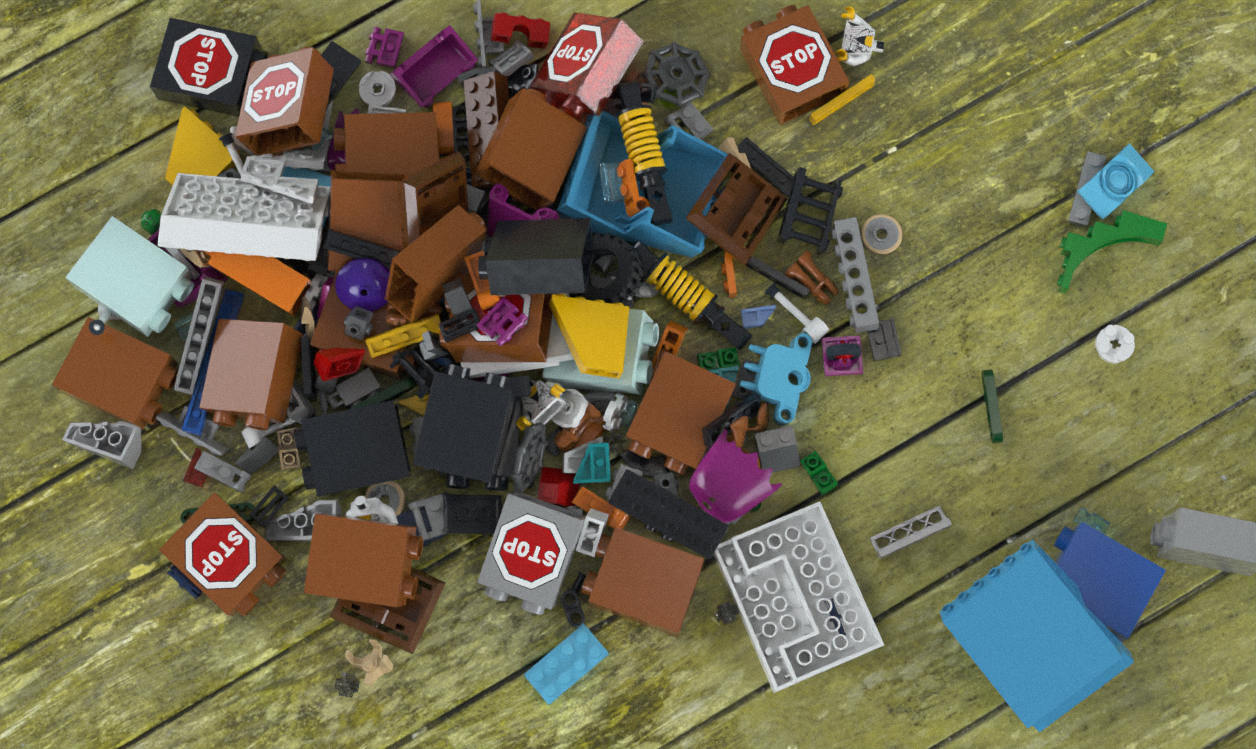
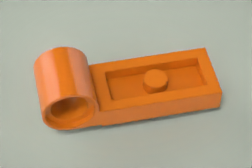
(629, 188)
(727, 268)
(482, 287)
(586, 499)

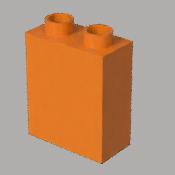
(264, 277)

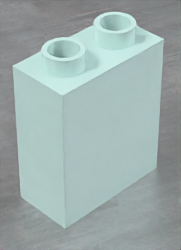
(131, 277)
(636, 370)

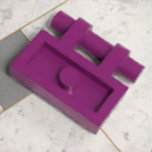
(389, 49)
(498, 317)

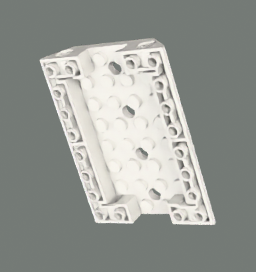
(241, 218)

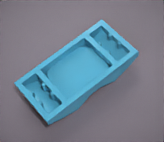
(1115, 181)

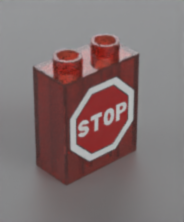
(586, 64)

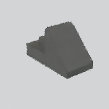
(457, 297)
(431, 346)

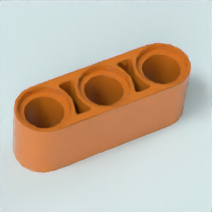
(444, 127)

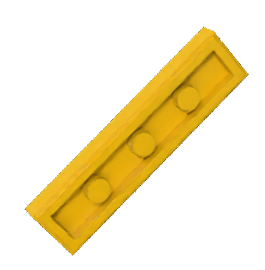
(842, 100)
(402, 336)

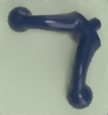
(443, 361)

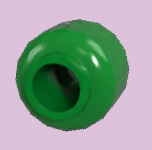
(151, 221)

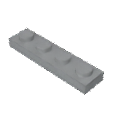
(1080, 209)

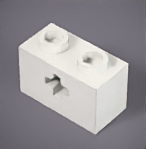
(592, 531)

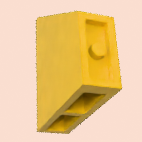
(197, 149)
(593, 333)

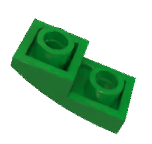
(720, 359)
(818, 472)

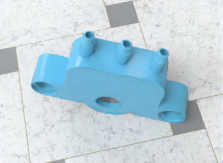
(772, 375)

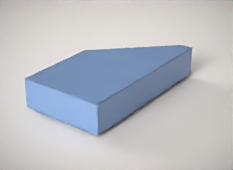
(756, 316)

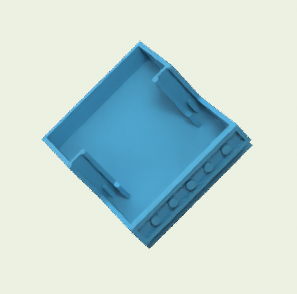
(689, 170)
(1035, 636)

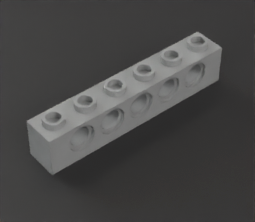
(849, 229)
(198, 334)

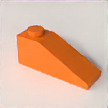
(670, 342)

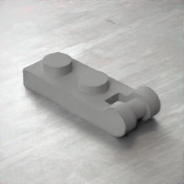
(222, 471)

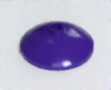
(359, 275)

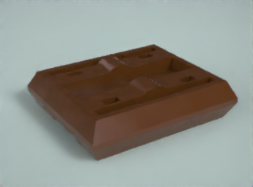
(432, 195)
(737, 208)
(412, 615)

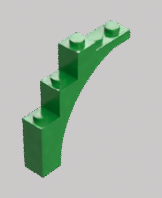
(1128, 228)

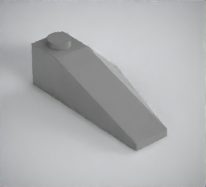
(112, 441)
(299, 524)

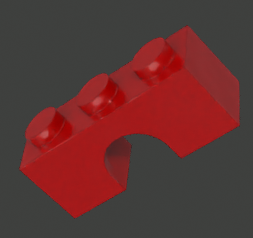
(535, 29)

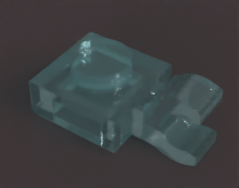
(1093, 520)

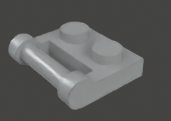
(512, 59)
(691, 119)
(435, 513)

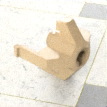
(372, 664)

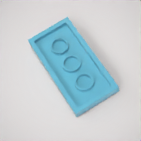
(566, 664)

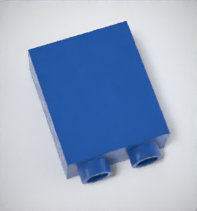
(1109, 576)

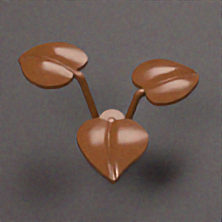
(740, 428)

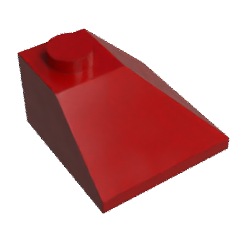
(338, 362)
(557, 487)

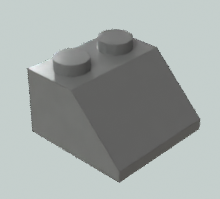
(777, 449)

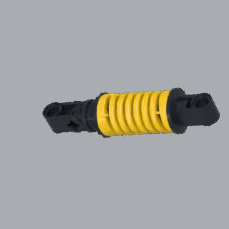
(644, 150)
(688, 294)

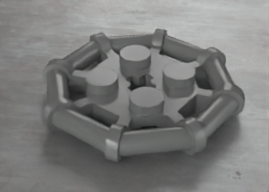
(671, 82)
(529, 457)

